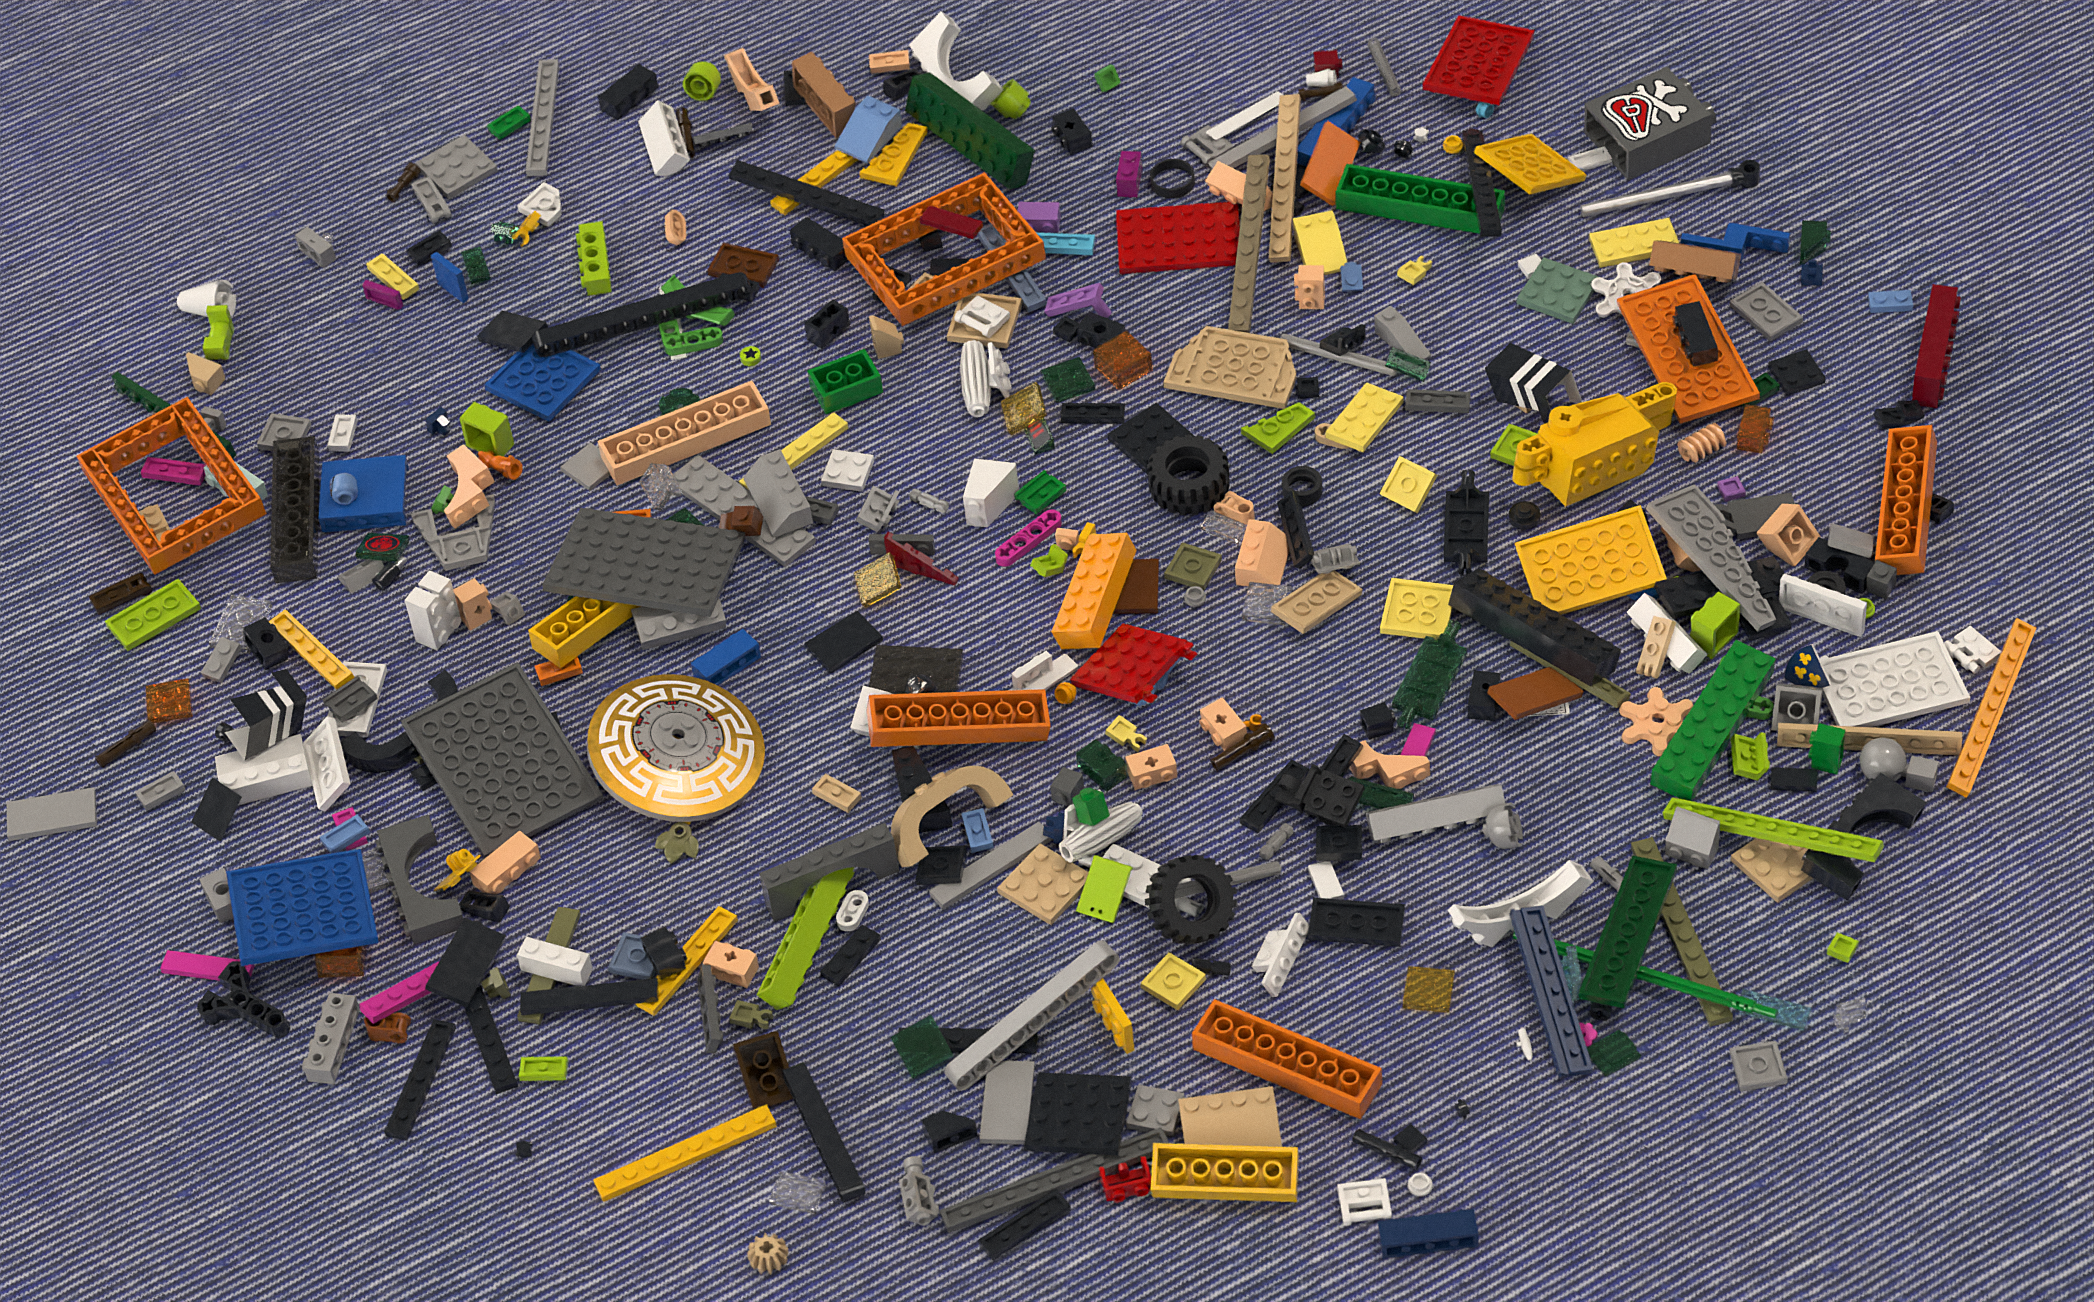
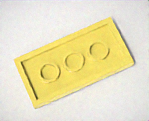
(1630, 242)
(1364, 417)

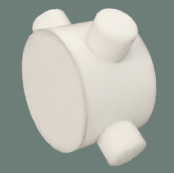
(1421, 134)

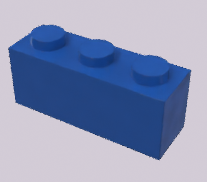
(727, 658)

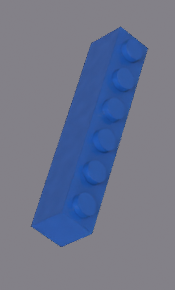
(1343, 119)

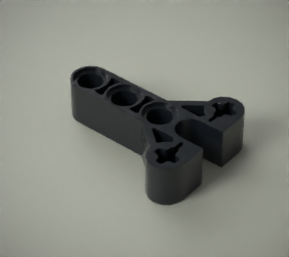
(218, 1008)

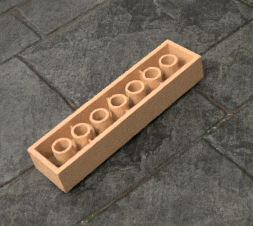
(685, 432)

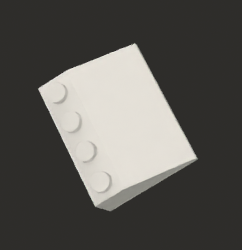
(267, 773)

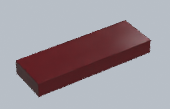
(951, 222)

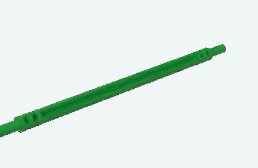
(1681, 985)

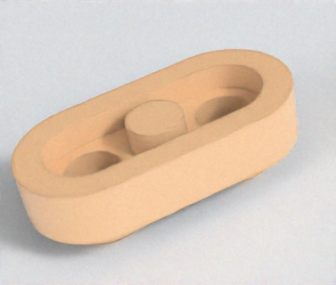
(675, 227)

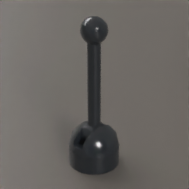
(220, 732)

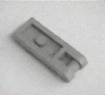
(431, 199)

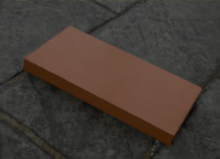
(1534, 692)

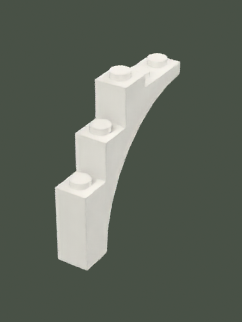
(1493, 921)

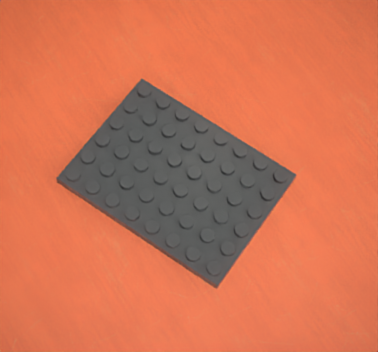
(644, 561)
(501, 759)

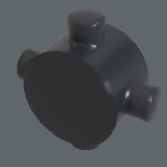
(1462, 1109)
(523, 1149)

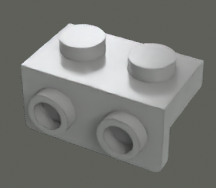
(876, 509)

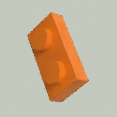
(551, 673)

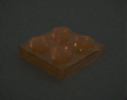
(169, 701)

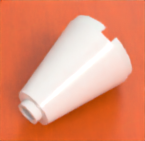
(214, 293)

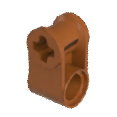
(389, 1028)

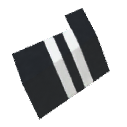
(1527, 378)
(270, 715)

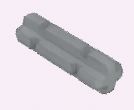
(929, 500)
(1276, 841)

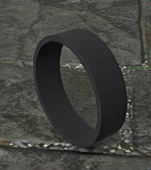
(1172, 193)

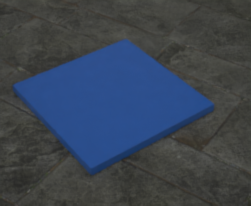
(301, 907)

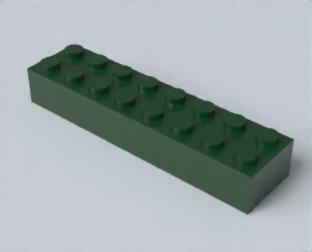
(969, 130)

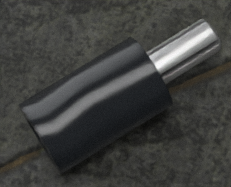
(388, 574)

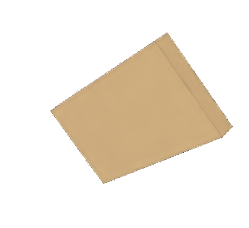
(1316, 600)

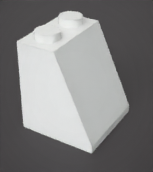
(989, 491)

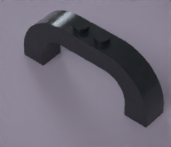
(399, 750)

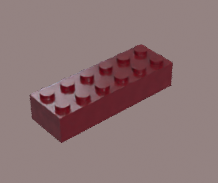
(1936, 345)

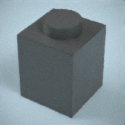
(1881, 579)
(1066, 786)

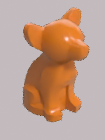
(507, 466)

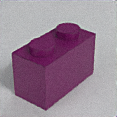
(1129, 174)

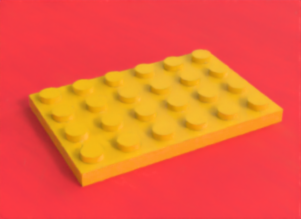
(1591, 561)

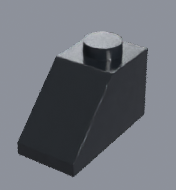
(947, 1130)

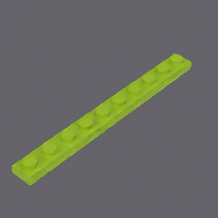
(1783, 831)

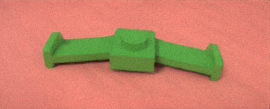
(716, 315)

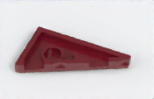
(916, 562)

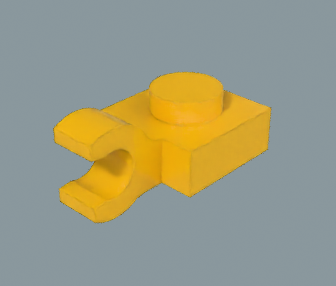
(528, 224)
(1089, 529)

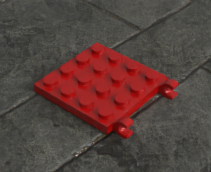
(1131, 663)

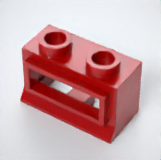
(1126, 1182)

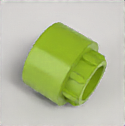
(702, 81)
(1012, 100)

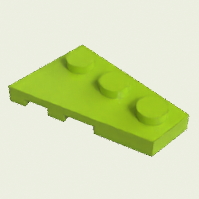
(1279, 429)

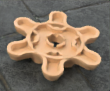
(1642, 715)

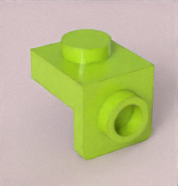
(1051, 563)

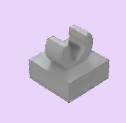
(214, 418)

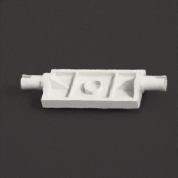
(1141, 876)

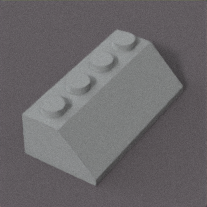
(778, 494)
(661, 626)

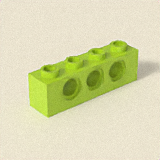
(594, 258)

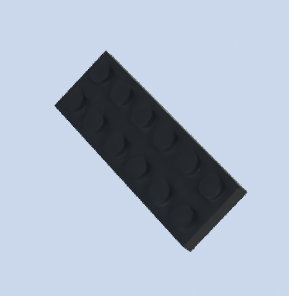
(1689, 592)

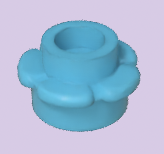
(1484, 109)

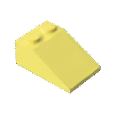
(1320, 241)

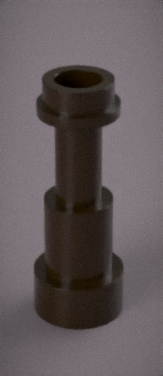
(1323, 92)
(410, 172)

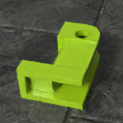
(221, 332)

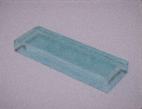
(1789, 1013)

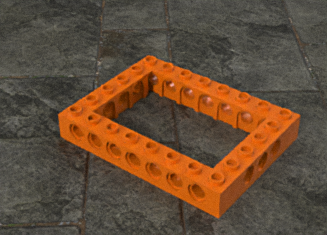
(1020, 251)
(146, 437)

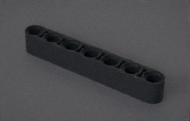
(823, 1132)

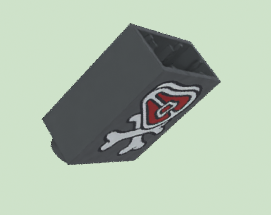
(1649, 122)

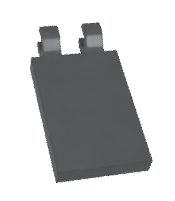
(1750, 514)

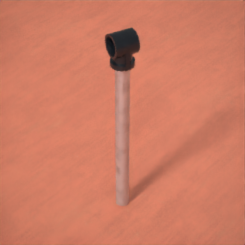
(1745, 175)

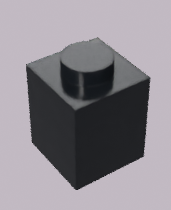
(1377, 720)

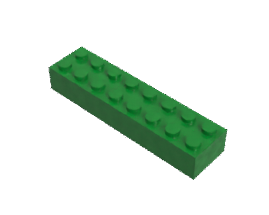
(1410, 198)
(1712, 721)

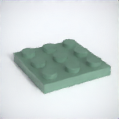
(1557, 290)

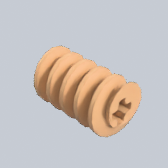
(1702, 443)

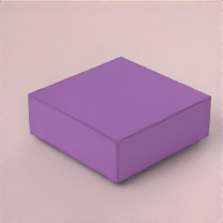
(1731, 489)

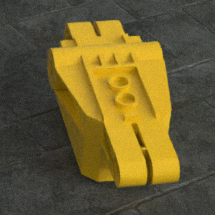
(1595, 443)

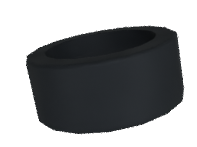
(1303, 473)

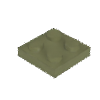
(1193, 566)

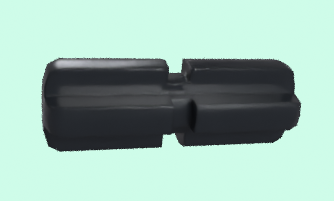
(1216, 967)

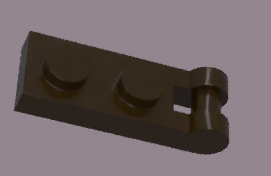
(120, 593)

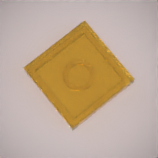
(1023, 408)
(877, 580)
(1428, 989)

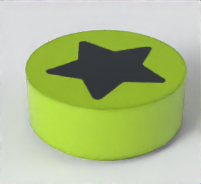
(750, 356)

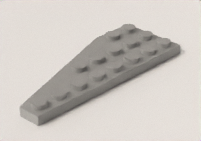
(1704, 537)

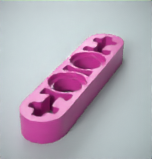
(1025, 535)

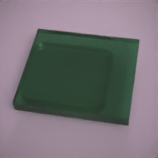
(1613, 1053)

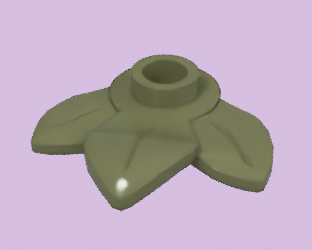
(677, 845)

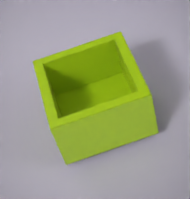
(486, 429)
(1715, 623)

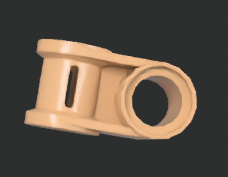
(1235, 508)

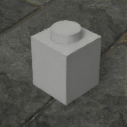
(1921, 773)

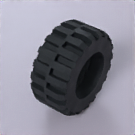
(1185, 455)
(1218, 892)

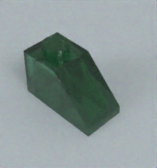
(1813, 239)

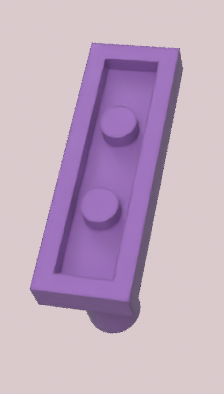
(1078, 299)

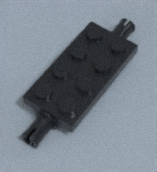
(1466, 524)

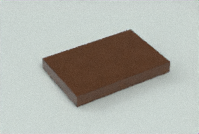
(754, 263)
(1140, 588)

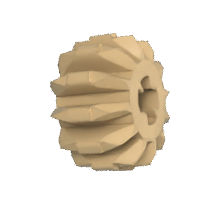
(767, 1253)

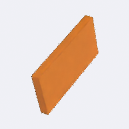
(1328, 162)

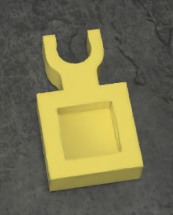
(1413, 272)
(1123, 732)

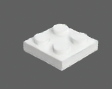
(847, 470)

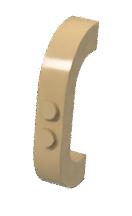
(905, 824)

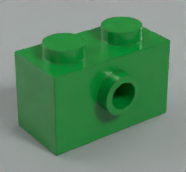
(1827, 748)

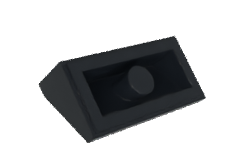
(941, 265)

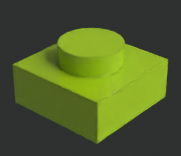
(1842, 947)

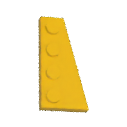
(896, 157)

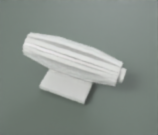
(981, 375)
(1085, 840)

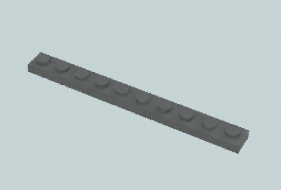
(1043, 1183)

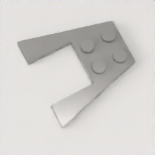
(461, 547)

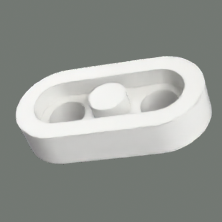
(851, 912)

